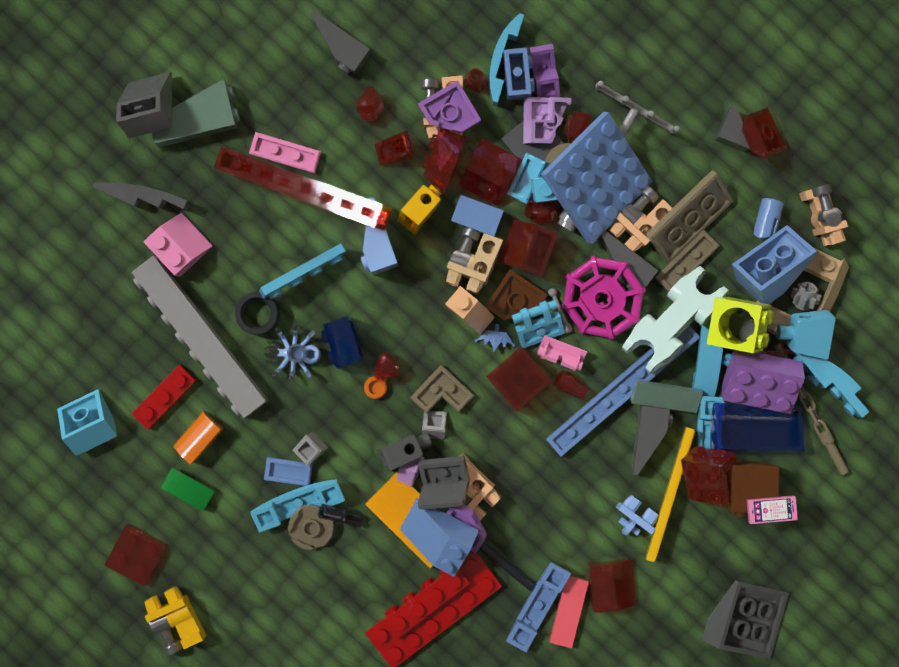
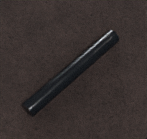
(508, 567)

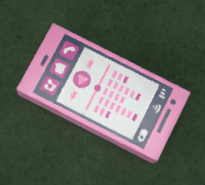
(772, 509)

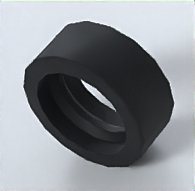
(240, 318)

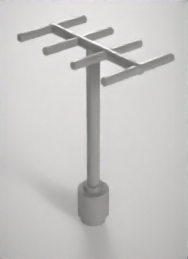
(565, 220)

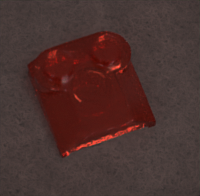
(762, 134)

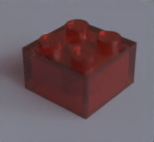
(518, 378)

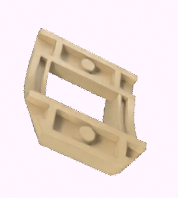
(825, 268)

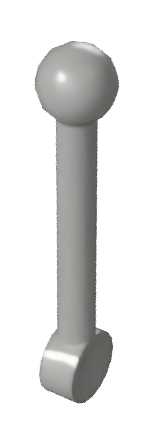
(567, 327)

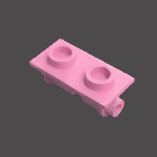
(556, 350)

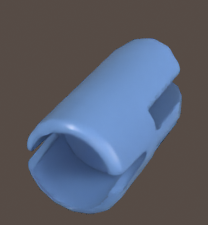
(768, 218)

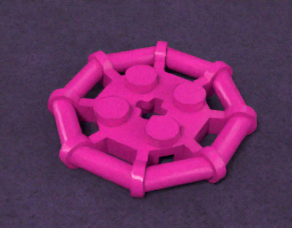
(606, 285)

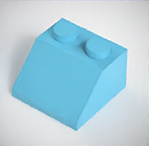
(86, 423)

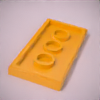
(392, 505)

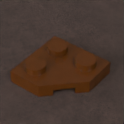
(513, 295)

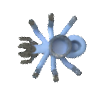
(296, 353)

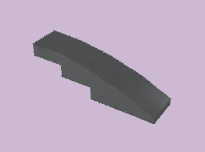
(136, 194)

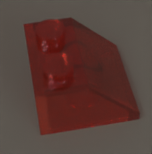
(443, 158)
(611, 585)

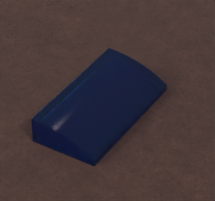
(756, 429)

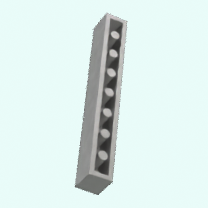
(199, 336)

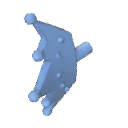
(495, 338)

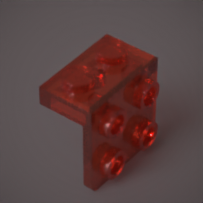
(706, 475)

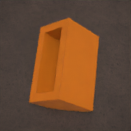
(197, 437)

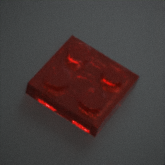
(136, 555)

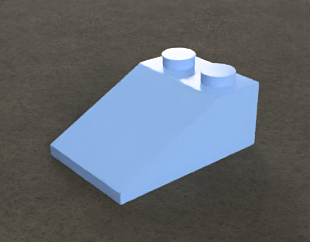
(377, 250)

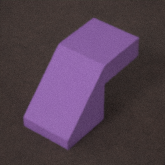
(544, 71)

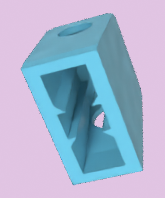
(809, 333)

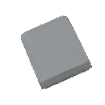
(434, 424)
(310, 448)

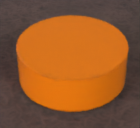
(374, 388)

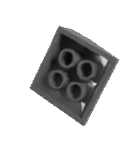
(746, 620)

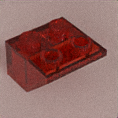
(490, 172)
(528, 248)

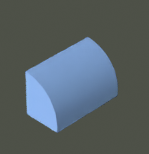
(477, 215)

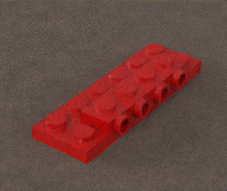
(432, 609)

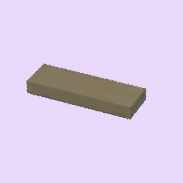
(687, 260)

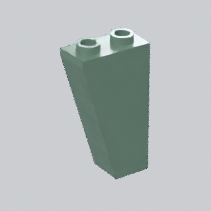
(201, 116)

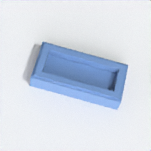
(287, 471)

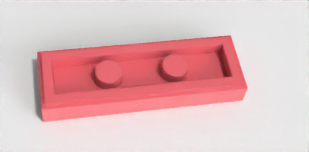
(568, 612)

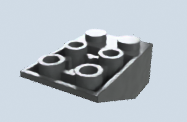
(146, 105)

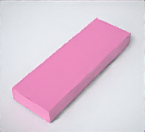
(285, 153)

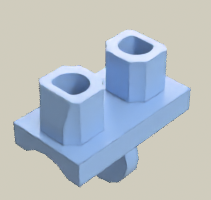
(646, 521)

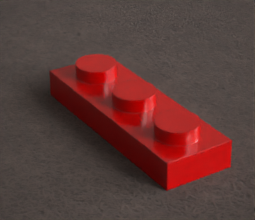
(164, 397)

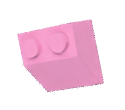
(178, 244)

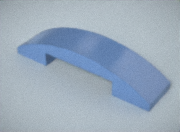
(537, 606)

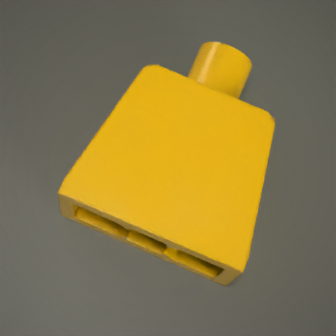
(415, 212)

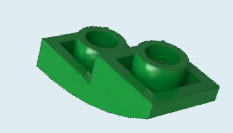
(187, 489)

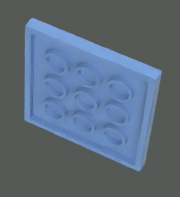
(596, 177)

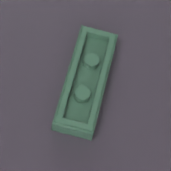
(666, 396)

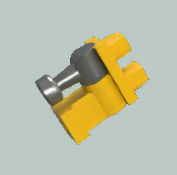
(177, 614)

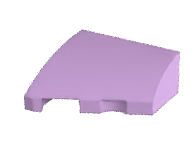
(542, 118)

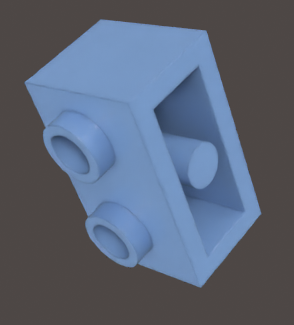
(517, 75)

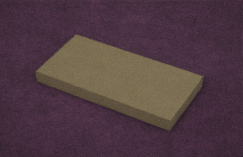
(690, 217)

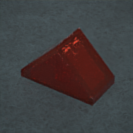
(394, 149)

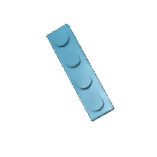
(294, 276)

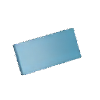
(521, 186)

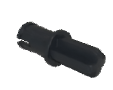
(339, 515)

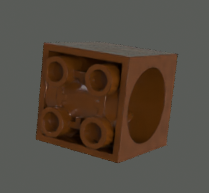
(751, 481)

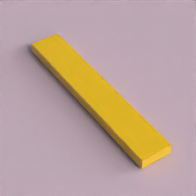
(669, 495)

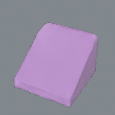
(409, 472)

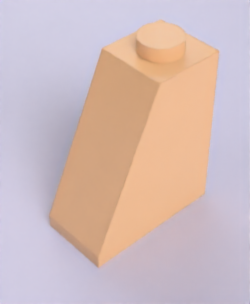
(469, 310)

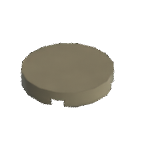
(308, 529)

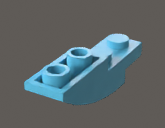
(842, 386)

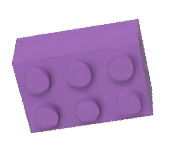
(762, 381)

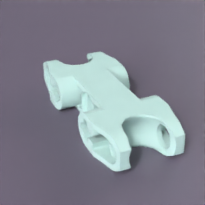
(663, 332)

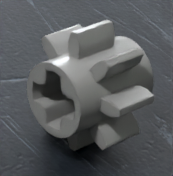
(805, 296)

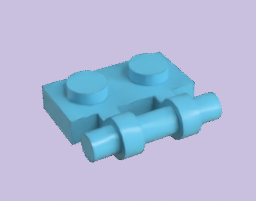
(533, 331)

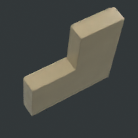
(441, 385)

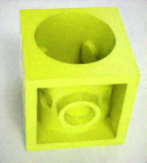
(719, 330)

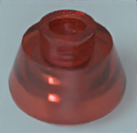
(386, 367)

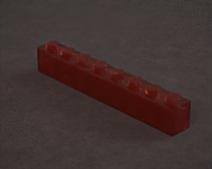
(303, 188)

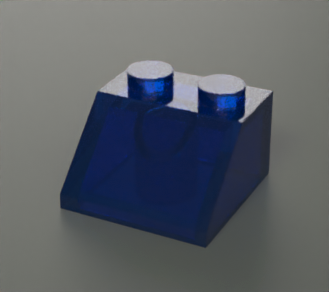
(342, 342)

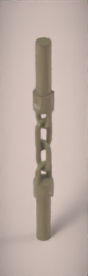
(825, 437)

